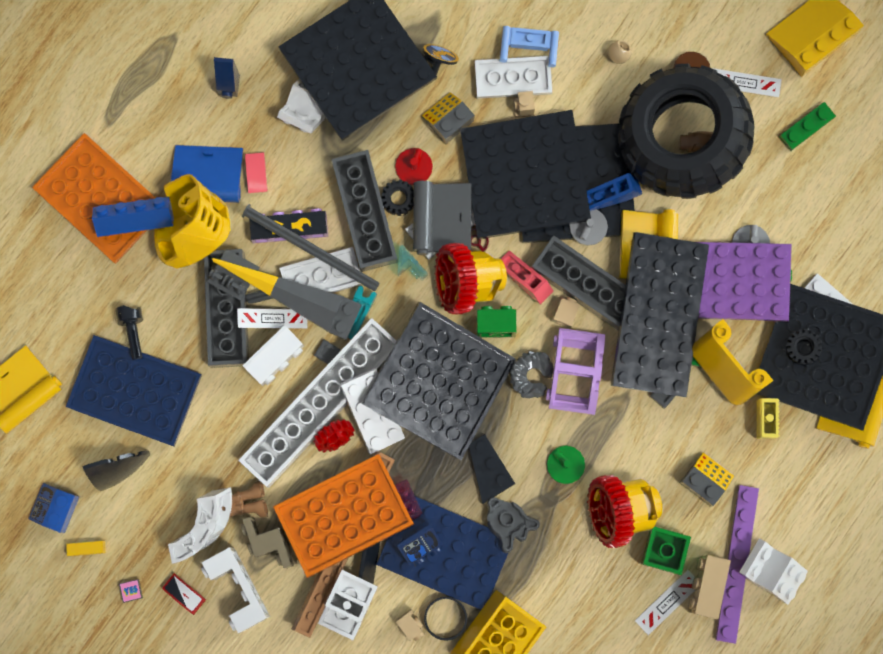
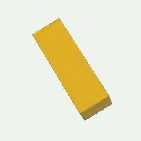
(86, 548)

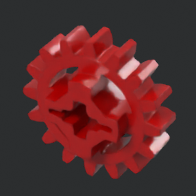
(334, 436)

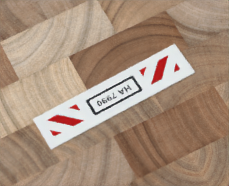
(754, 83)
(270, 318)
(666, 603)

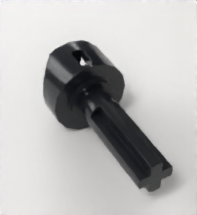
(129, 318)

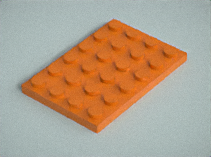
(86, 180)
(343, 515)

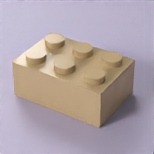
(709, 586)

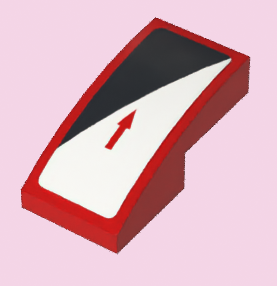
(184, 594)

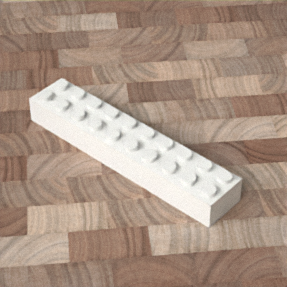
(316, 405)

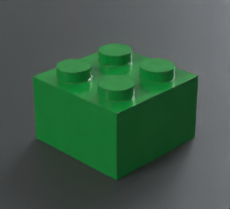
(496, 322)
(666, 550)

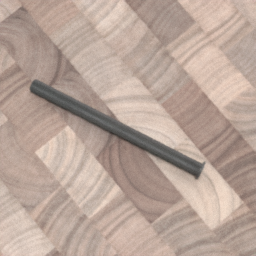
(310, 248)

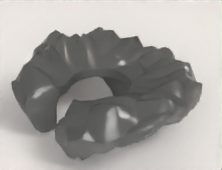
(519, 373)

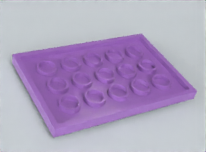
(746, 282)

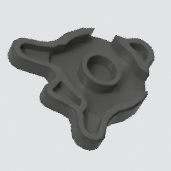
(509, 522)

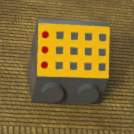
(448, 117)
(707, 480)

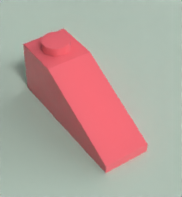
(527, 278)

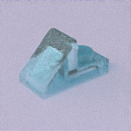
(407, 260)

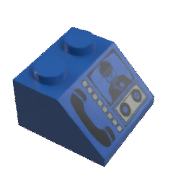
(53, 508)

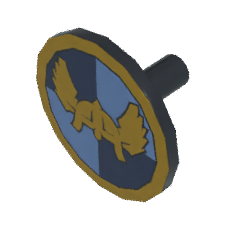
(437, 54)

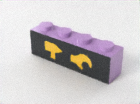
(306, 225)

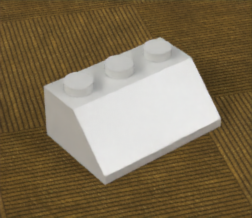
(274, 356)

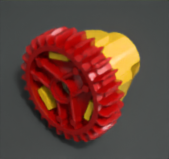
(467, 277)
(622, 509)

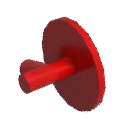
(414, 166)

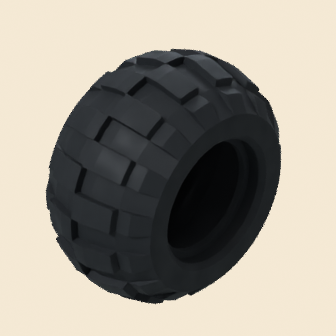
(697, 171)

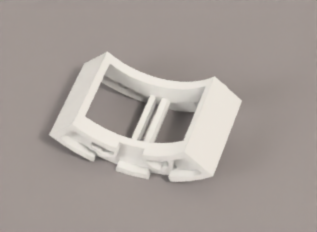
(208, 525)

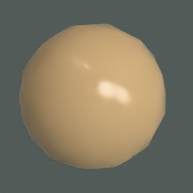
(619, 52)

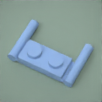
(529, 39)

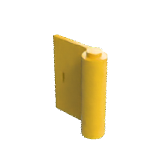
(660, 224)
(24, 388)
(866, 437)

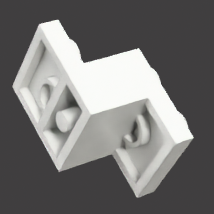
(301, 109)
(773, 571)
(347, 604)

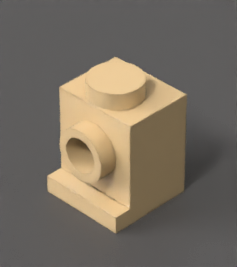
(524, 104)
(411, 626)

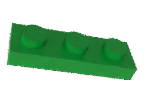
(807, 126)

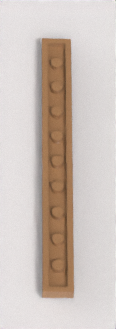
(322, 586)

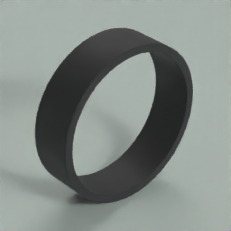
(440, 638)

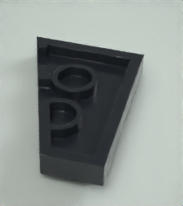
(489, 469)

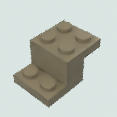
(267, 542)

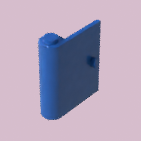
(212, 166)

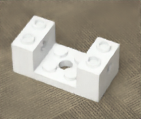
(225, 563)

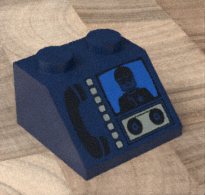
(420, 545)

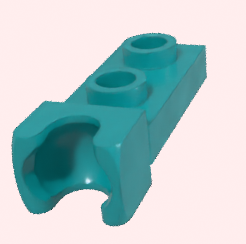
(366, 305)

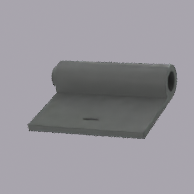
(438, 215)

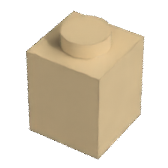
(566, 312)

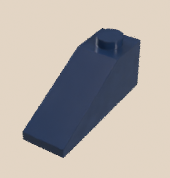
(226, 77)

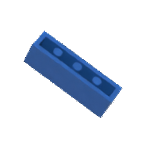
(132, 216)

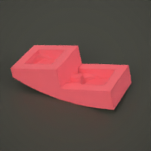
(256, 172)

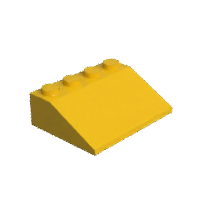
(814, 33)
(500, 629)

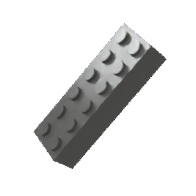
(364, 211)
(582, 281)
(225, 341)

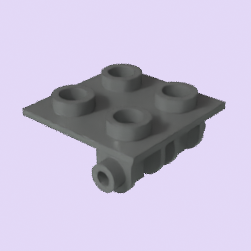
(228, 281)

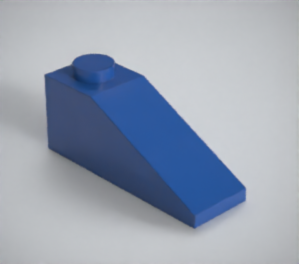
(614, 192)

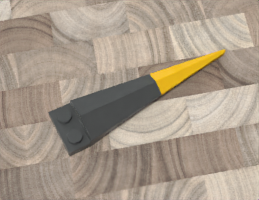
(323, 308)

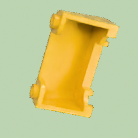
(724, 368)

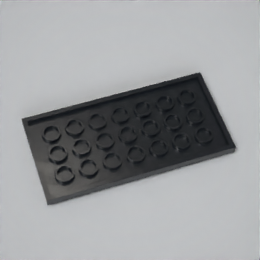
(659, 314)

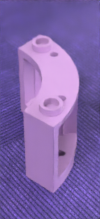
(578, 340)

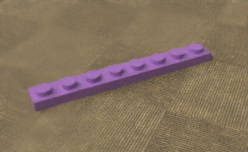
(738, 554)

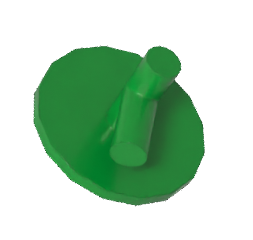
(566, 464)

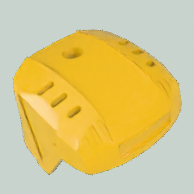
(203, 234)

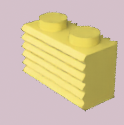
(767, 418)

